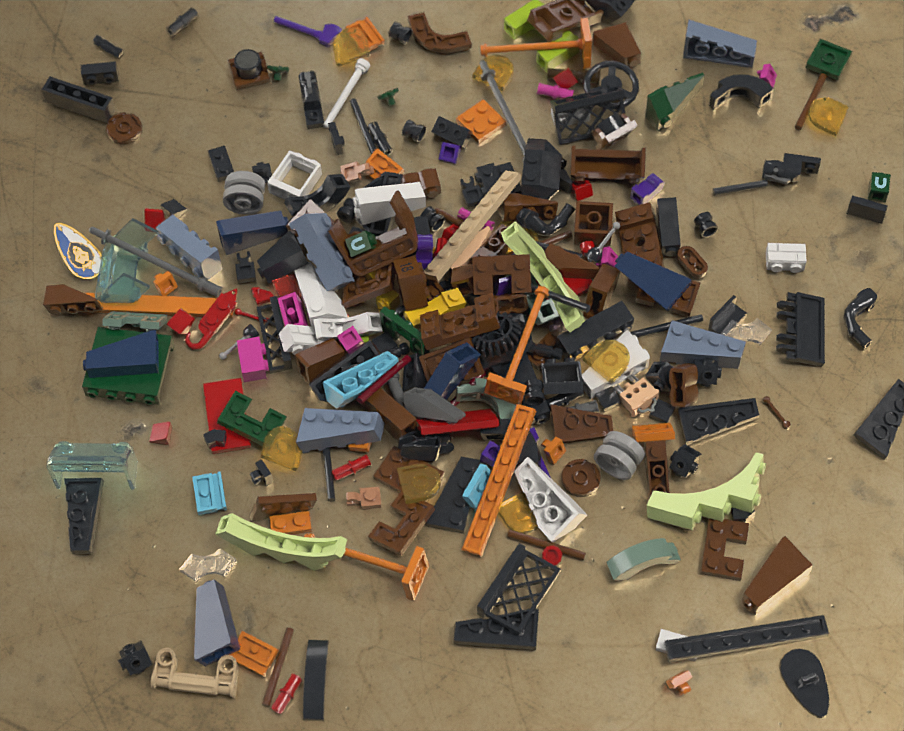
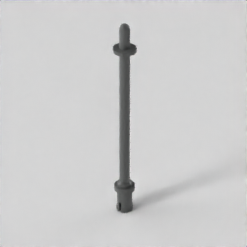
(488, 75)
(202, 283)

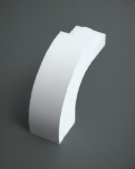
(365, 325)

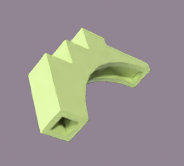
(545, 273)
(715, 503)
(254, 539)

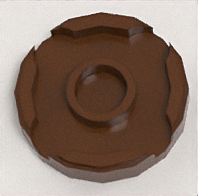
(124, 128)
(580, 478)

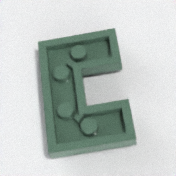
(150, 322)

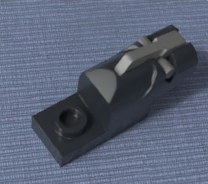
(311, 100)
(790, 168)

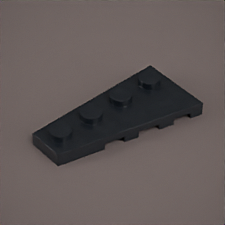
(710, 419)
(883, 422)
(451, 508)
(83, 510)
(491, 634)

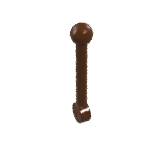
(786, 424)

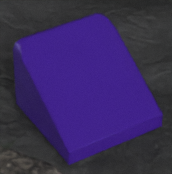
(449, 152)
(503, 285)

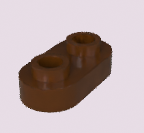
(694, 262)

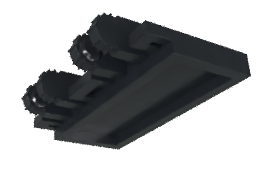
(807, 328)

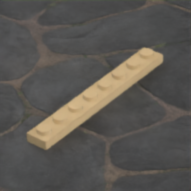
(472, 225)

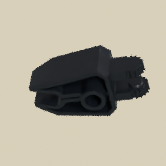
(424, 447)

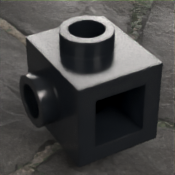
(708, 371)
(659, 375)
(685, 461)
(134, 658)

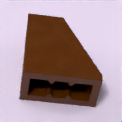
(618, 44)
(601, 290)
(318, 358)

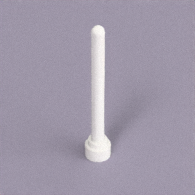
(360, 68)

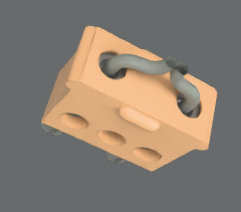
(638, 396)

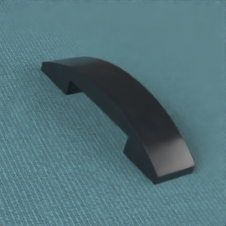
(315, 680)

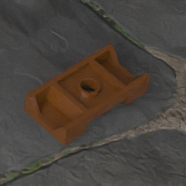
(561, 15)
(640, 224)
(446, 328)

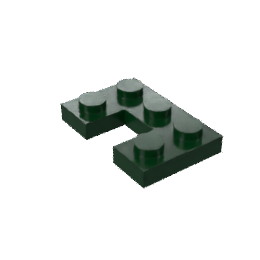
(398, 327)
(235, 419)

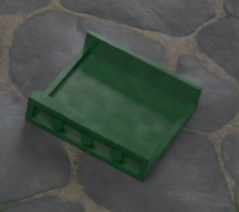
(131, 388)

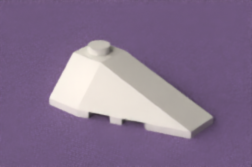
(316, 299)
(551, 505)

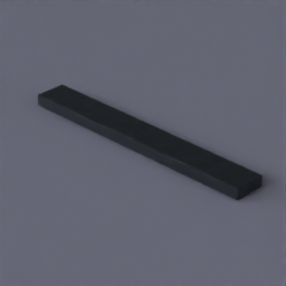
(746, 638)

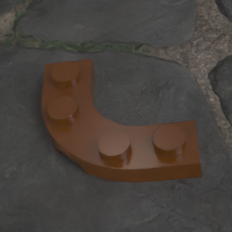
(436, 42)

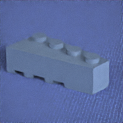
(718, 46)
(189, 248)
(322, 250)
(689, 343)
(337, 428)

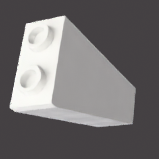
(373, 202)
(639, 360)

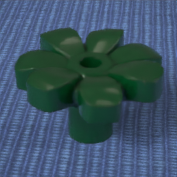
(278, 71)
(389, 95)

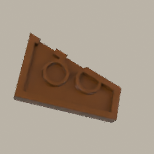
(577, 424)
(281, 504)

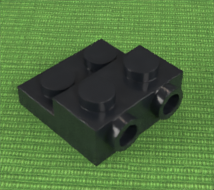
(489, 174)

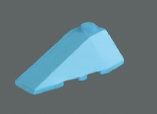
(353, 382)

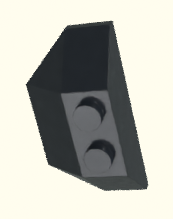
(541, 169)
(384, 225)
(348, 361)

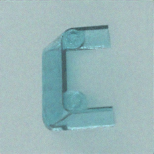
(118, 267)
(92, 458)

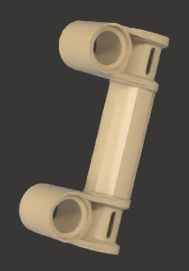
(166, 676)

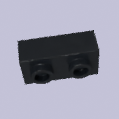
(99, 73)
(452, 132)

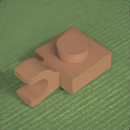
(354, 170)
(368, 498)

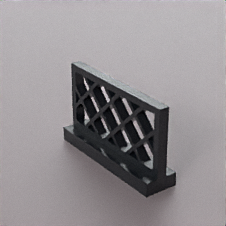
(582, 101)
(502, 583)

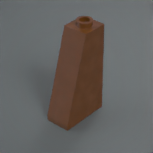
(396, 418)
(778, 574)

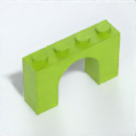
(517, 25)

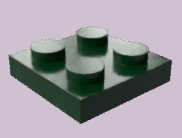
(829, 59)

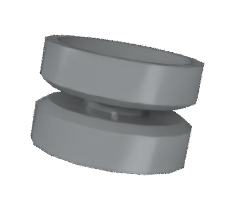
(244, 192)
(619, 455)

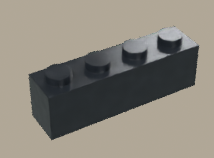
(78, 99)
(595, 330)

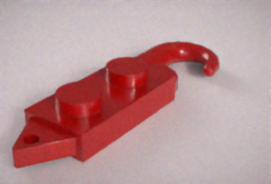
(214, 318)

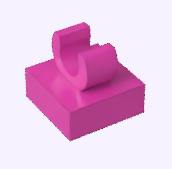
(768, 74)
(608, 257)
(350, 339)

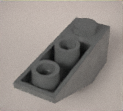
(428, 404)

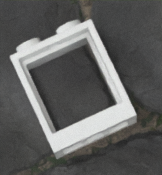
(297, 160)

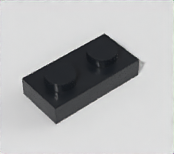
(220, 162)

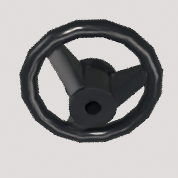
(612, 80)

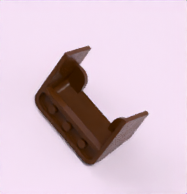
(607, 164)
(390, 245)

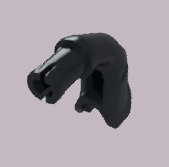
(532, 222)
(863, 302)

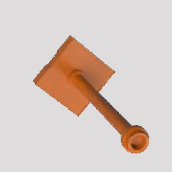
(583, 43)
(506, 388)
(413, 574)

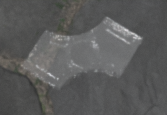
(754, 331)
(216, 563)

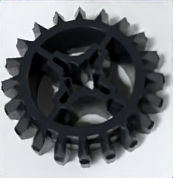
(501, 339)

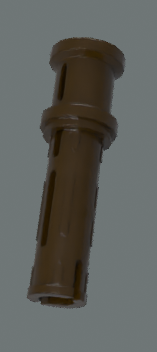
(579, 75)

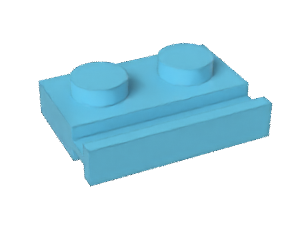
(476, 486)
(209, 493)

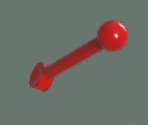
(238, 312)

